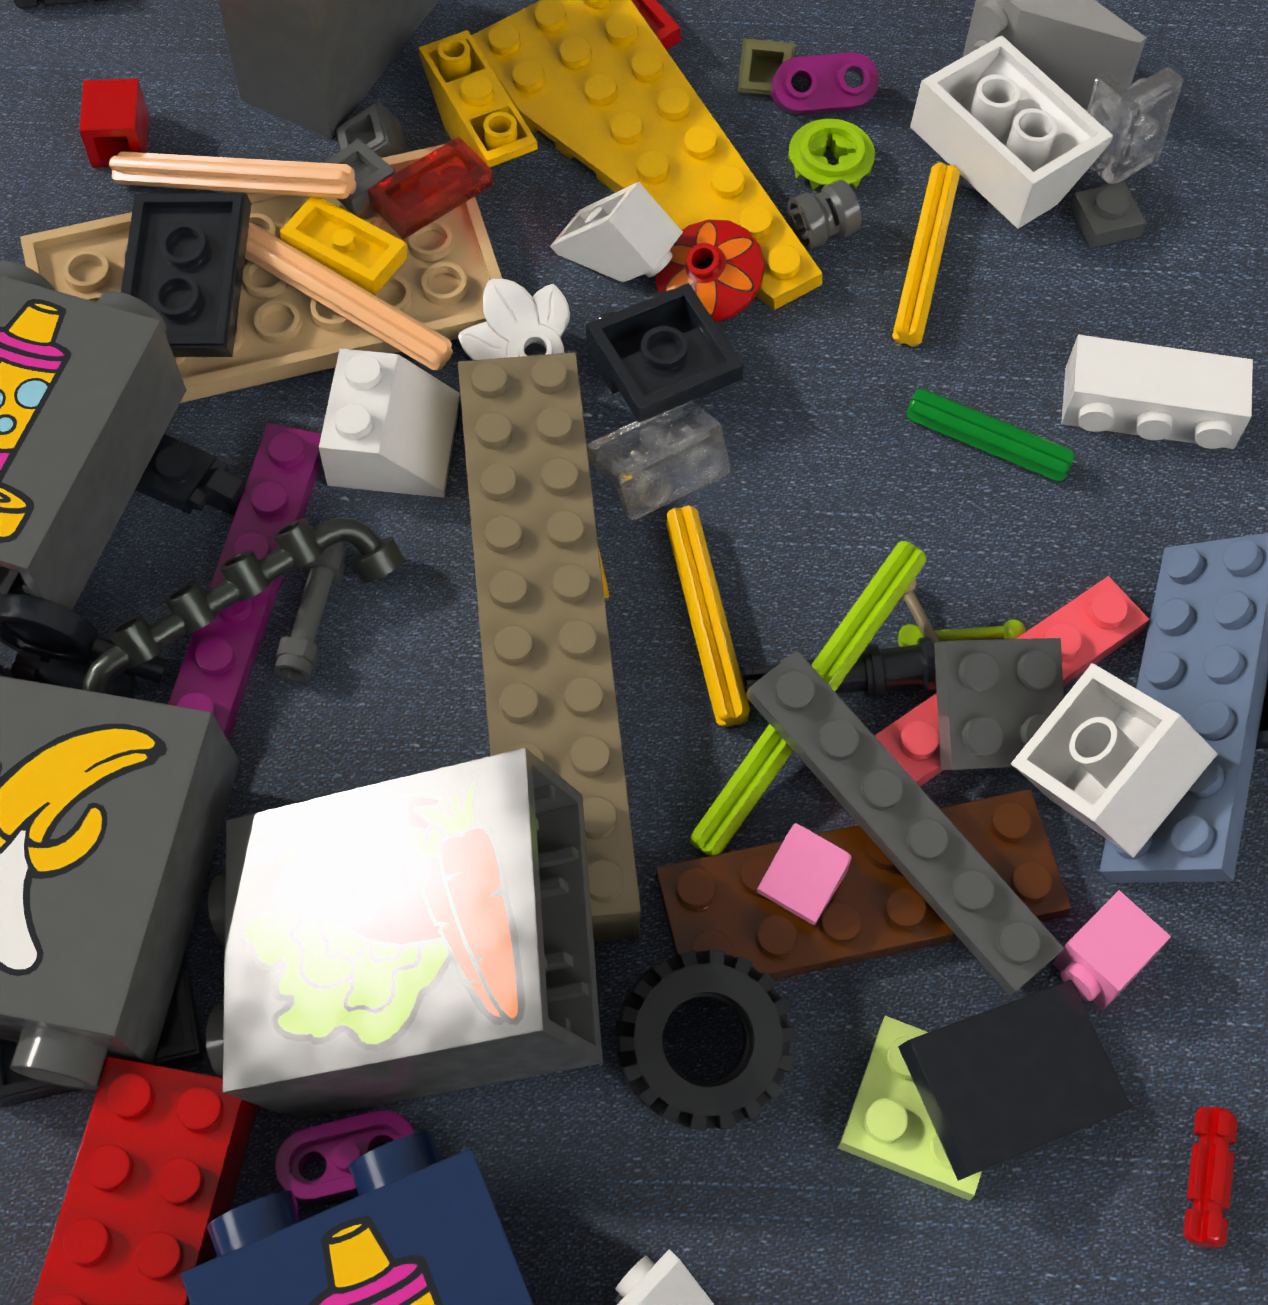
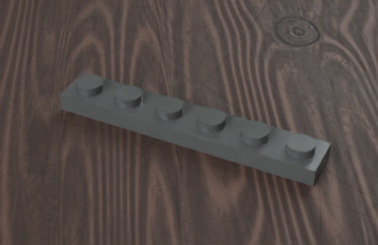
(904, 823)

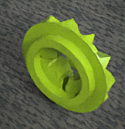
(846, 141)

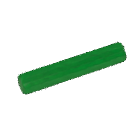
(990, 434)

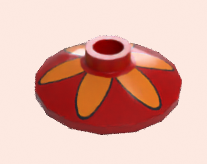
(731, 278)

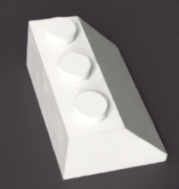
(1008, 130)

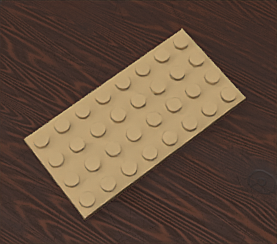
(278, 326)

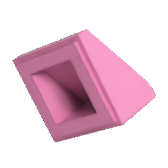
(805, 874)

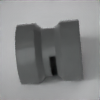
(824, 215)

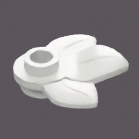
(517, 321)

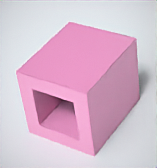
(1110, 950)

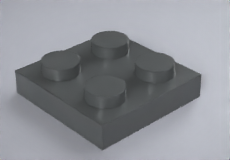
(994, 698)

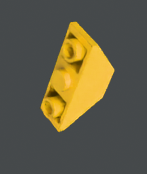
(474, 100)

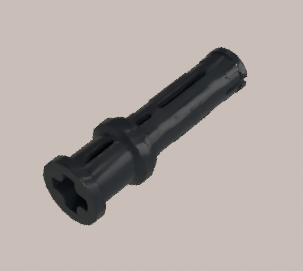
(877, 670)

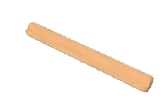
(234, 174)
(347, 299)

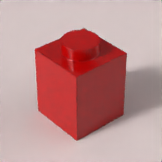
(113, 119)

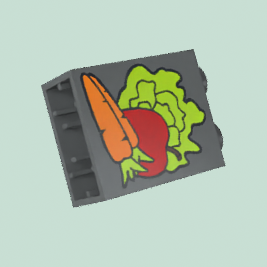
(406, 940)

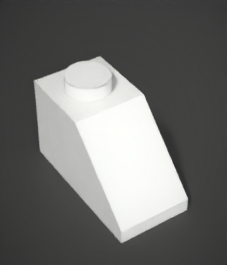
(620, 235)

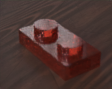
(430, 187)

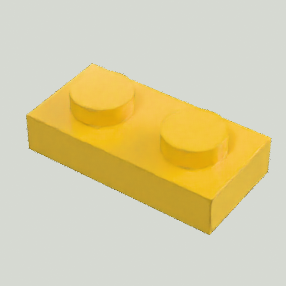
(345, 243)

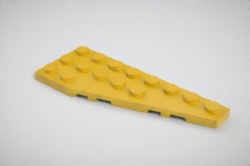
(624, 109)

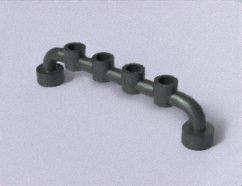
(245, 578)

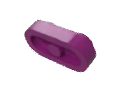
(826, 83)
(338, 1145)

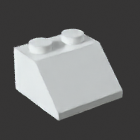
(388, 426)

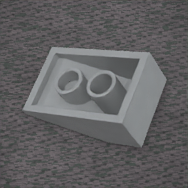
(1063, 38)

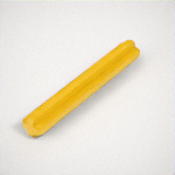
(926, 255)
(707, 617)

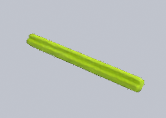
(832, 665)

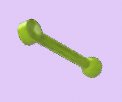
(1010, 630)

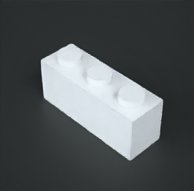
(1157, 392)

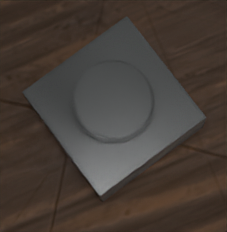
(368, 169)
(1107, 214)

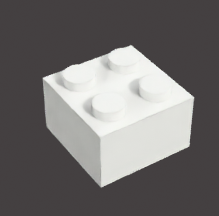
(1114, 758)

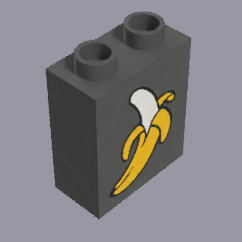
(100, 869)

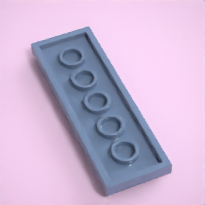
(1211, 667)

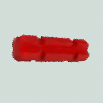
(1210, 1177)

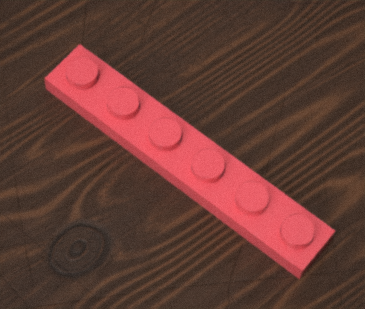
(1089, 632)

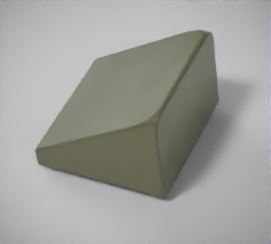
(759, 64)

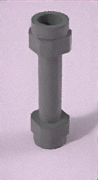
(299, 654)

